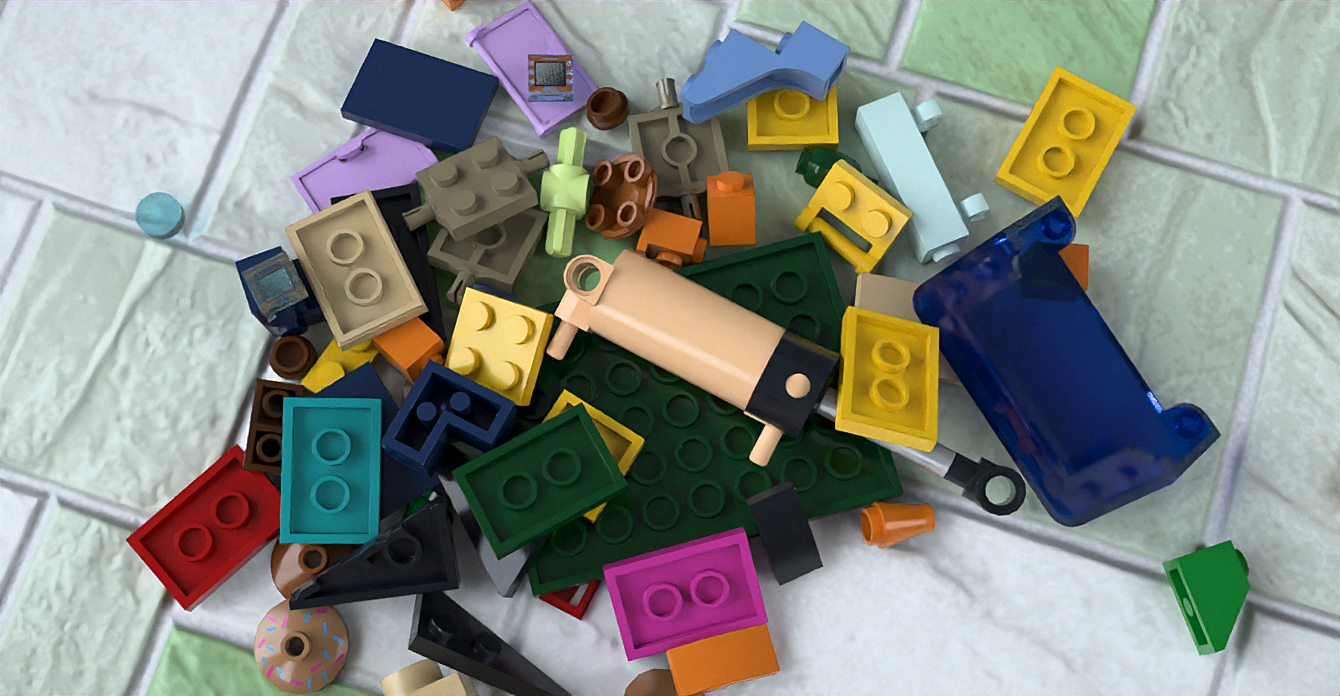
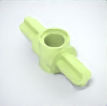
(565, 192)

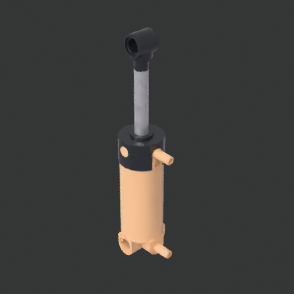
(735, 356)

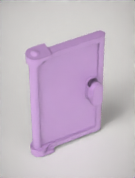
(505, 50)
(382, 164)

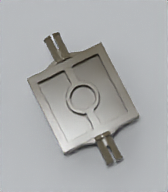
(678, 150)
(476, 189)
(490, 256)

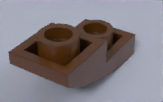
(265, 429)

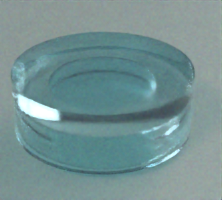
(160, 215)

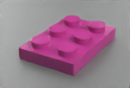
(685, 593)

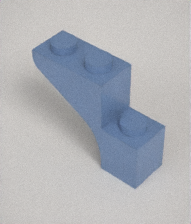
(745, 69)

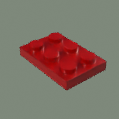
(210, 529)

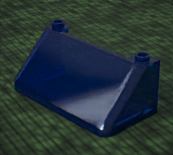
(1056, 374)

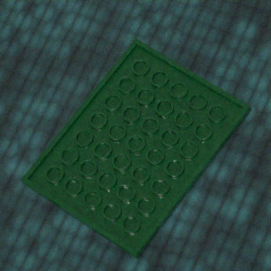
(697, 446)

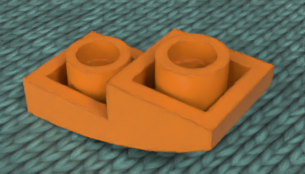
(722, 661)

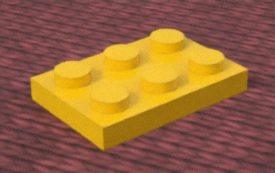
(1065, 142)
(888, 379)

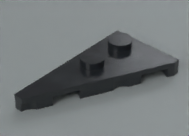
(412, 246)
(401, 561)
(506, 572)
(461, 642)

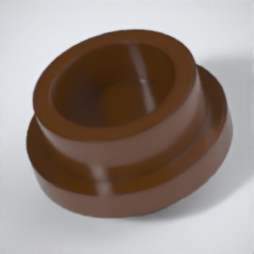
(607, 108)
(292, 357)

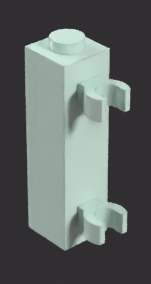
(911, 177)

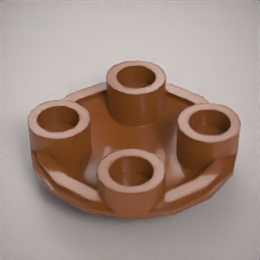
(621, 196)

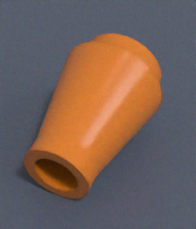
(891, 523)

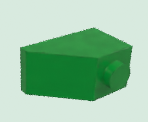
(1210, 592)

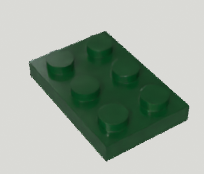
(540, 480)

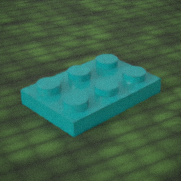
(331, 470)

